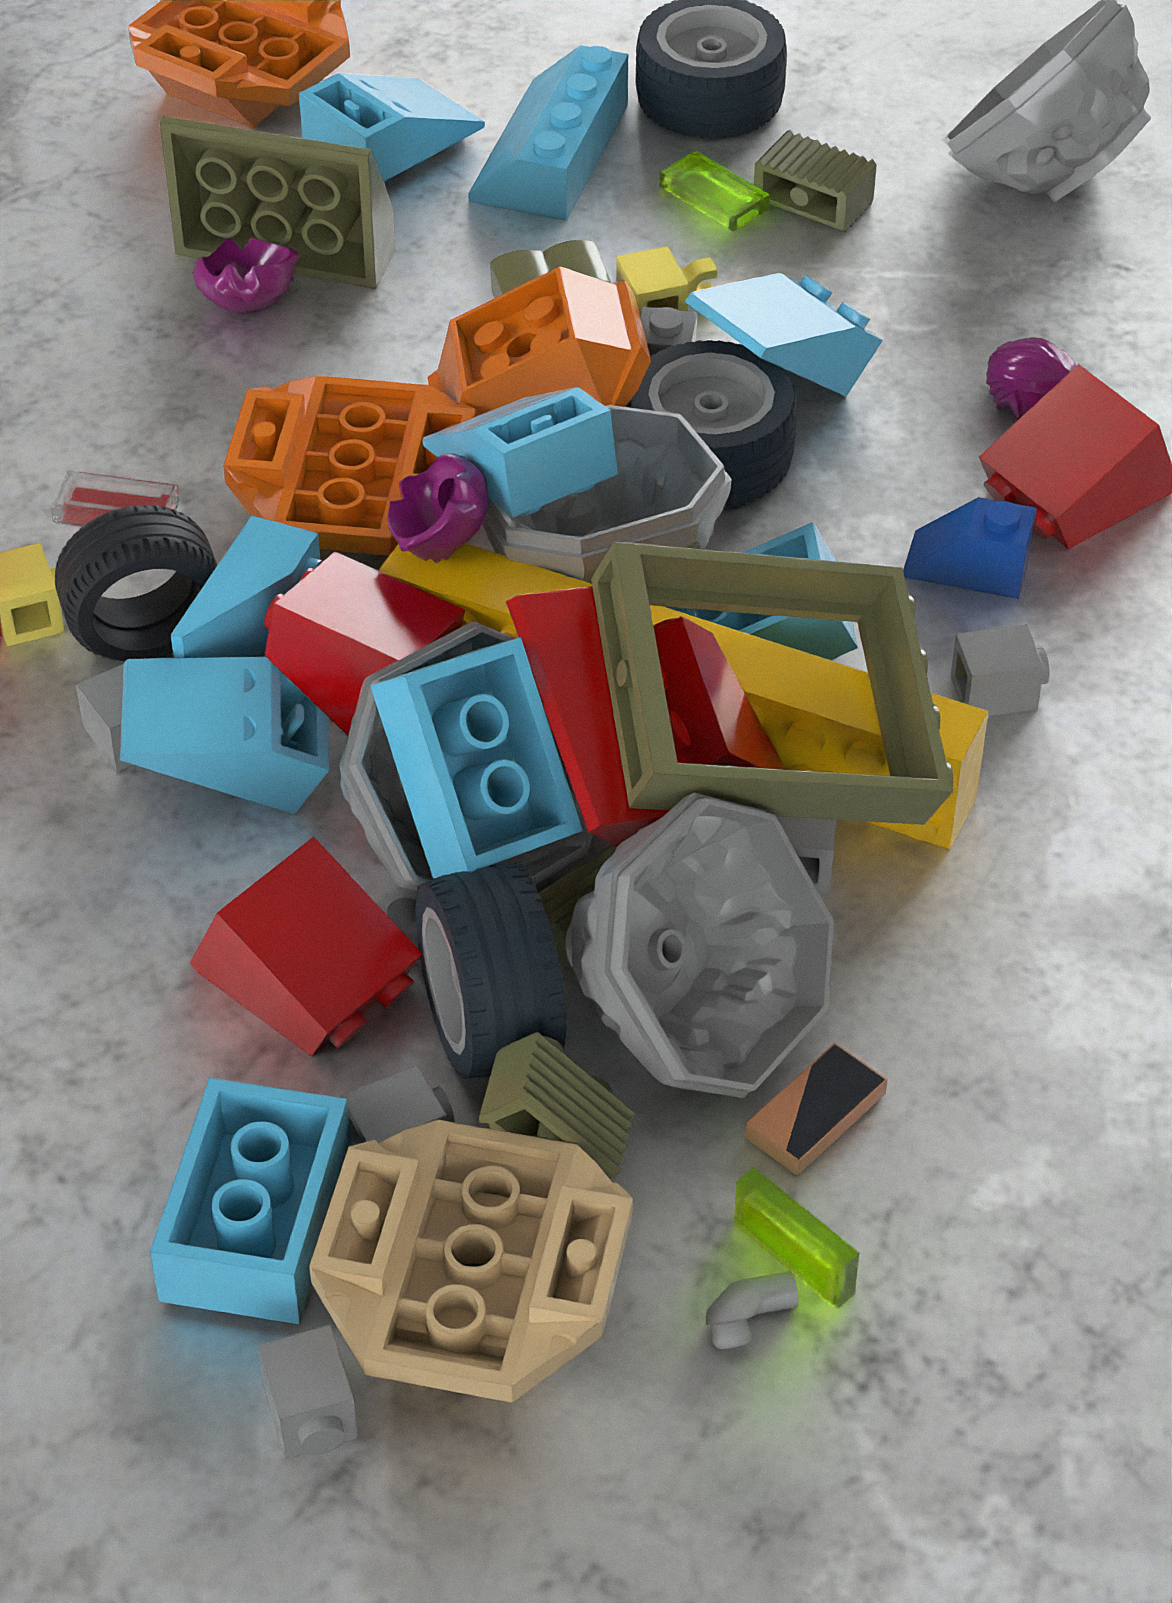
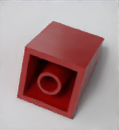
(1079, 460)
(346, 626)
(710, 699)
(307, 951)

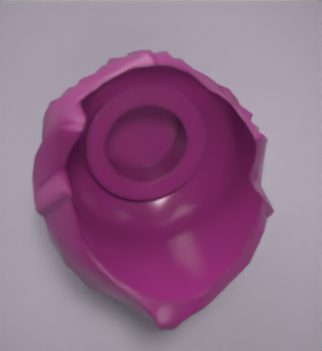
(245, 278)
(1025, 372)
(439, 508)

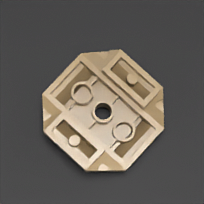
(457, 1197)

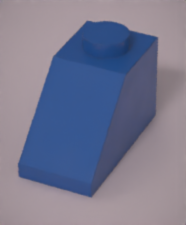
(975, 548)

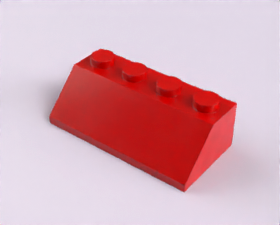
(572, 681)

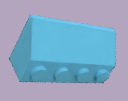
(556, 135)

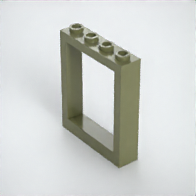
(691, 578)

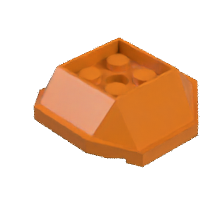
(240, 53)
(546, 339)
(334, 453)

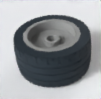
(711, 67)
(734, 404)
(488, 964)

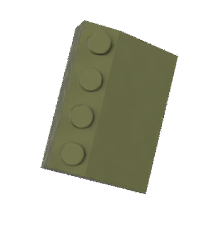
(281, 191)

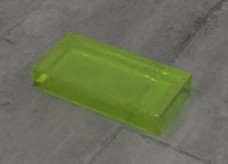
(714, 190)
(796, 1238)

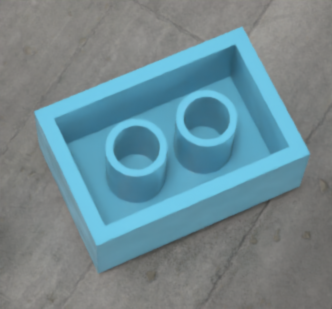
(476, 758)
(250, 1200)

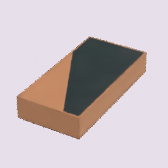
(815, 1108)

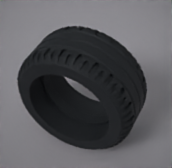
(119, 546)

